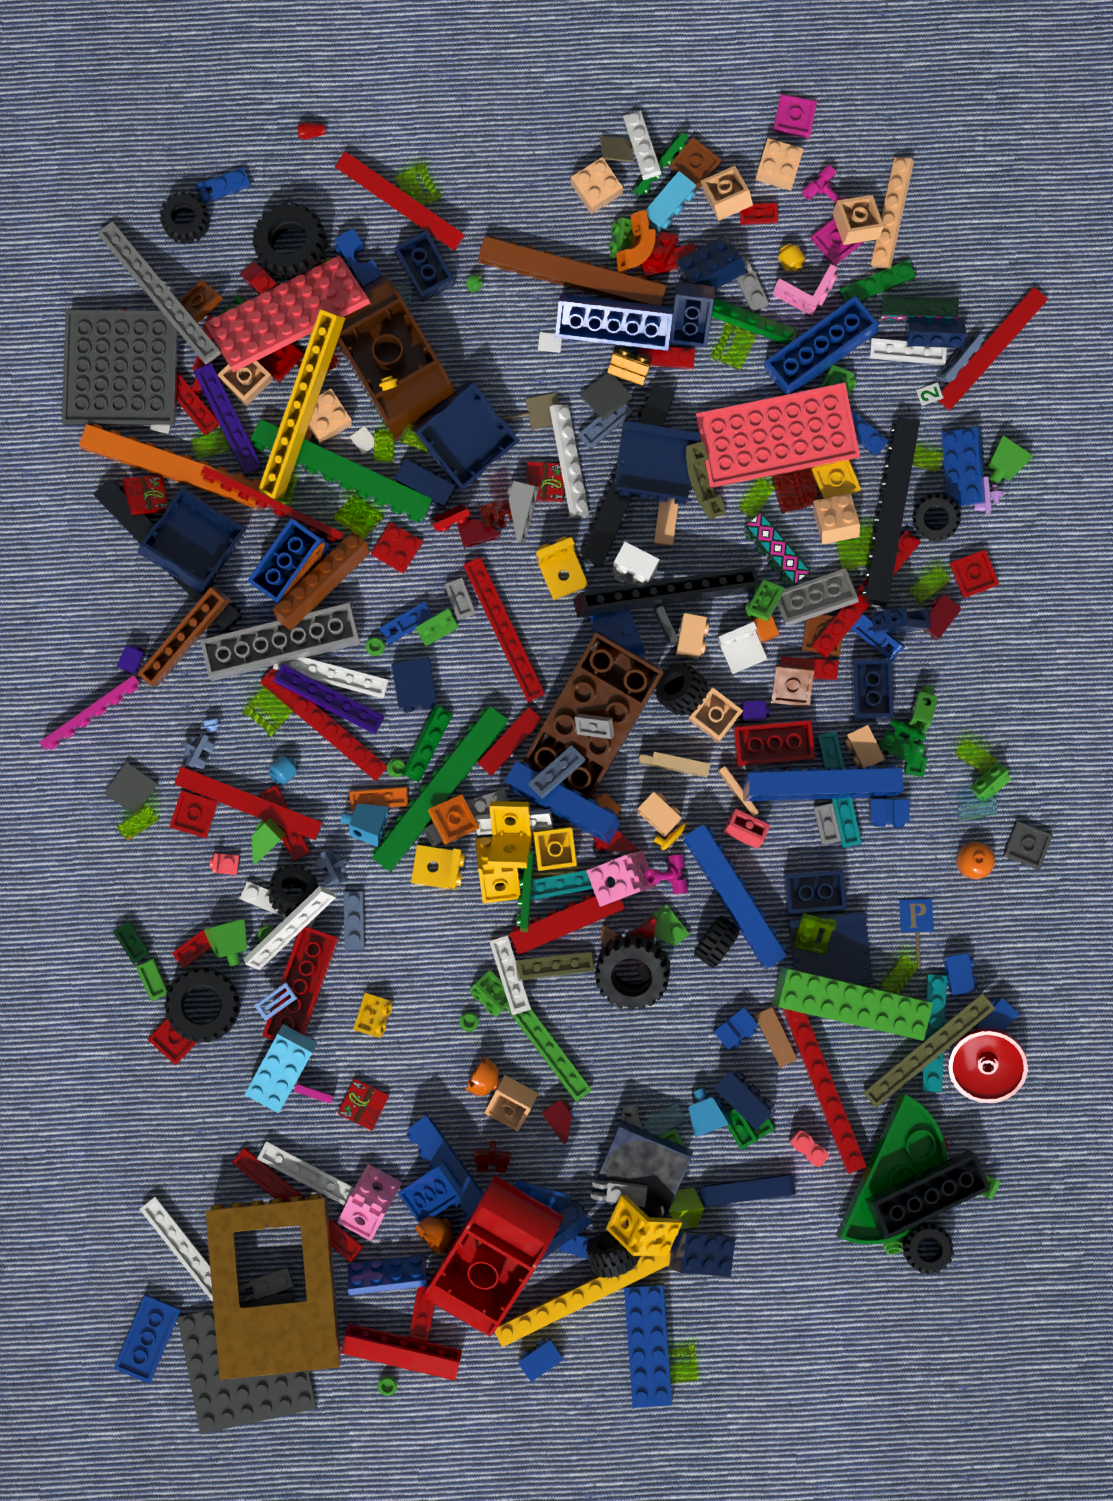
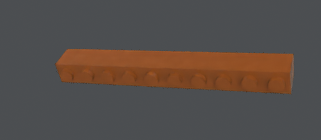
(570, 273)

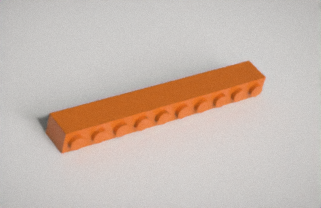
(160, 462)

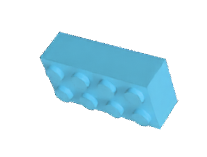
(281, 1068)

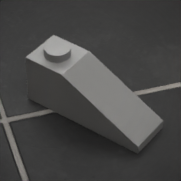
(522, 504)

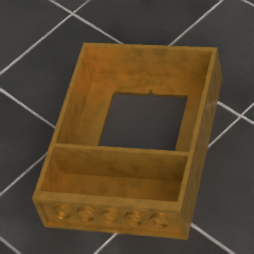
(277, 1335)

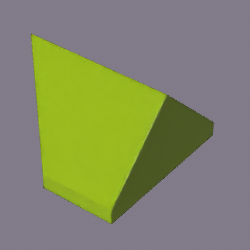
(687, 1208)

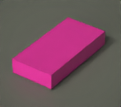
(299, 1088)

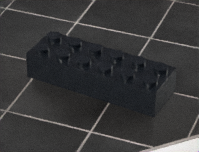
(927, 1194)

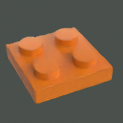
(453, 819)

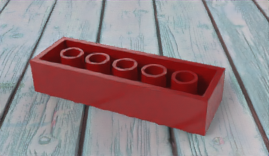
(305, 976)

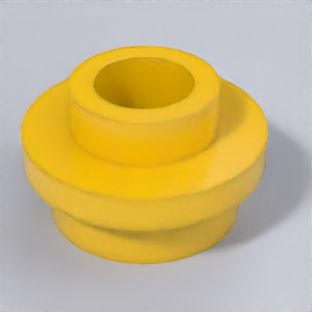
(388, 383)

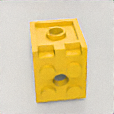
(560, 558)
(510, 835)
(449, 867)
(492, 875)
(644, 1234)

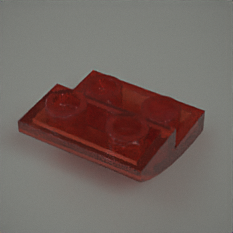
(795, 490)

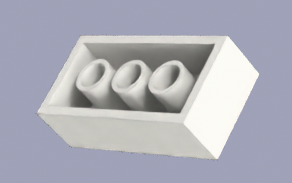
(634, 565)

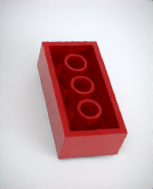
(773, 743)

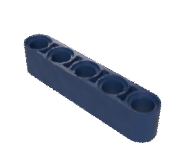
(747, 1190)

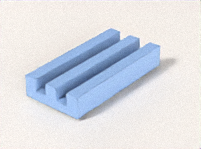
(289, 991)

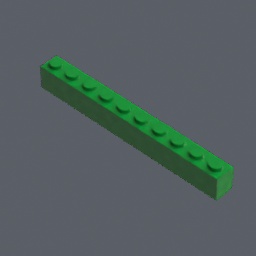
(350, 475)
(440, 788)

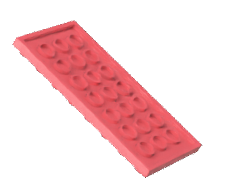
(285, 313)
(778, 435)

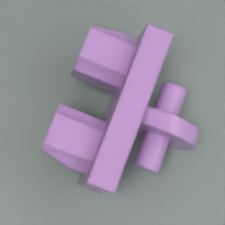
(995, 494)

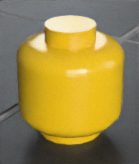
(791, 258)

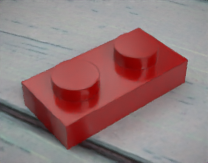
(759, 214)
(662, 249)
(192, 949)

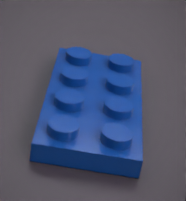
(964, 466)
(431, 1193)
(387, 1275)
(147, 1339)

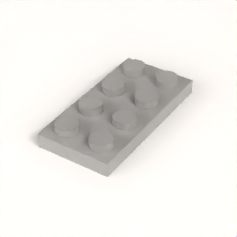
(817, 597)

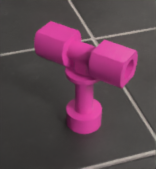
(822, 185)
(673, 875)

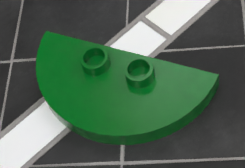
(905, 1148)

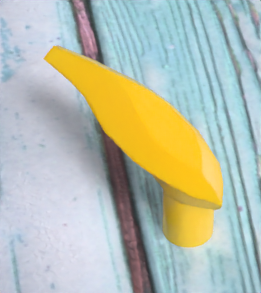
(671, 838)

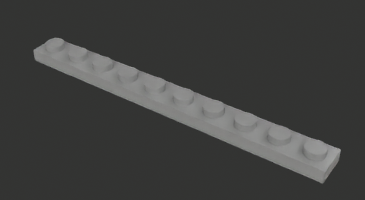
(159, 293)

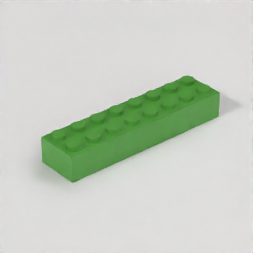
(852, 1003)

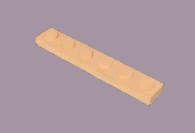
(892, 212)

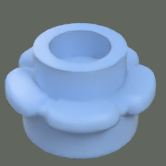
(211, 724)

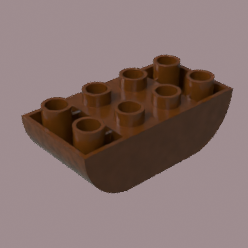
(388, 342)
(604, 684)

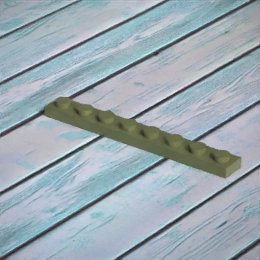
(929, 1050)

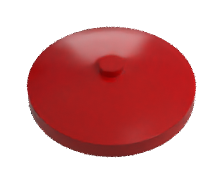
(988, 1065)

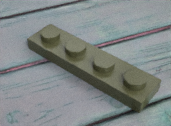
(554, 966)

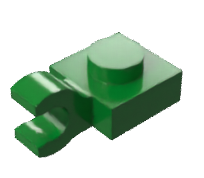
(918, 766)

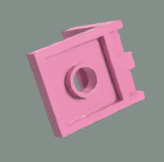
(801, 299)
(628, 874)
(368, 1202)

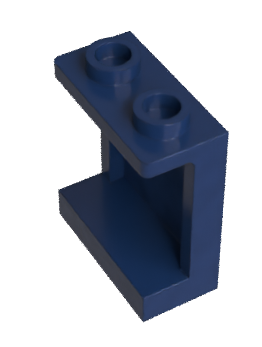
(900, 621)
(414, 684)

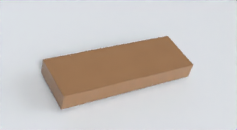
(775, 1037)

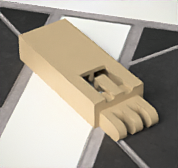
(676, 764)

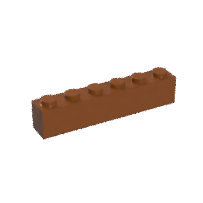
(321, 581)
(184, 636)

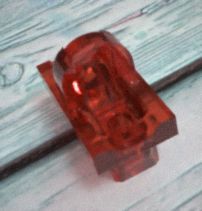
(486, 1157)

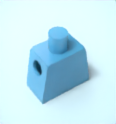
(366, 822)
(708, 1113)

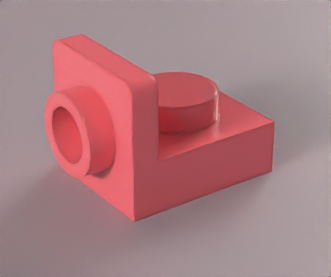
(224, 864)

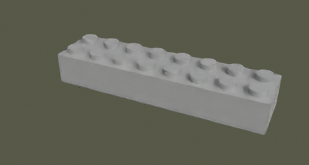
(259, 645)

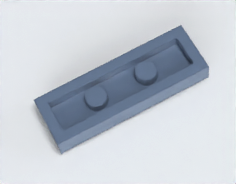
(960, 358)
(601, 428)
(556, 771)
(353, 921)

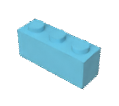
(670, 201)

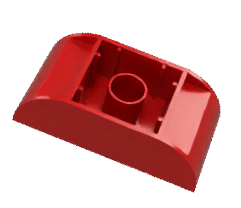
(493, 1256)

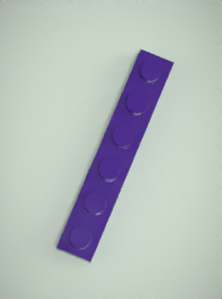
(227, 419)
(328, 699)

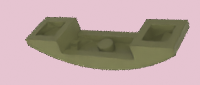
(695, 458)

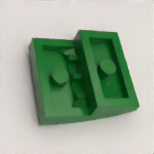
(744, 1132)

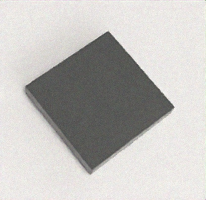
(606, 396)
(665, 624)
(131, 788)
(1028, 845)

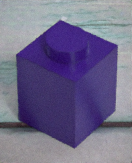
(131, 659)
(754, 711)

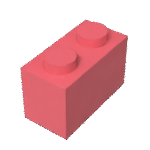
(746, 828)

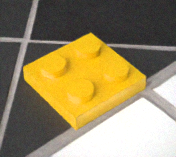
(836, 479)

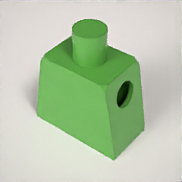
(1007, 460)
(923, 709)
(228, 940)

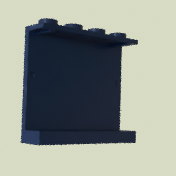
(654, 462)
(846, 955)

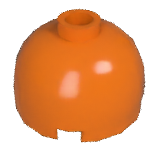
(975, 860)
(484, 1078)
(436, 1233)

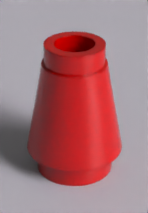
(310, 130)

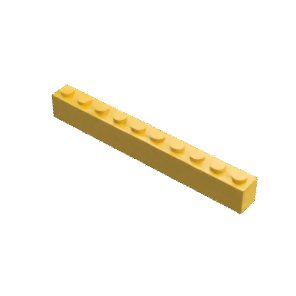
(301, 404)
(575, 1299)

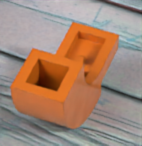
(641, 245)

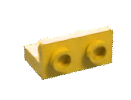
(373, 1015)

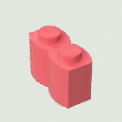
(805, 1144)

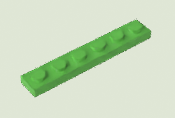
(552, 1053)

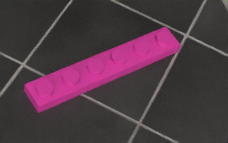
(83, 718)

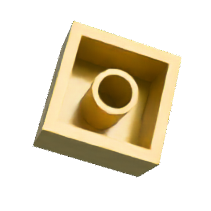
(554, 848)

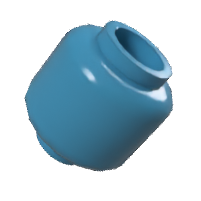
(283, 770)

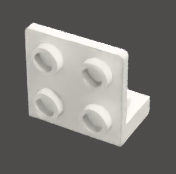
(742, 648)

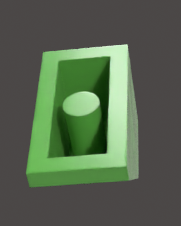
(265, 838)

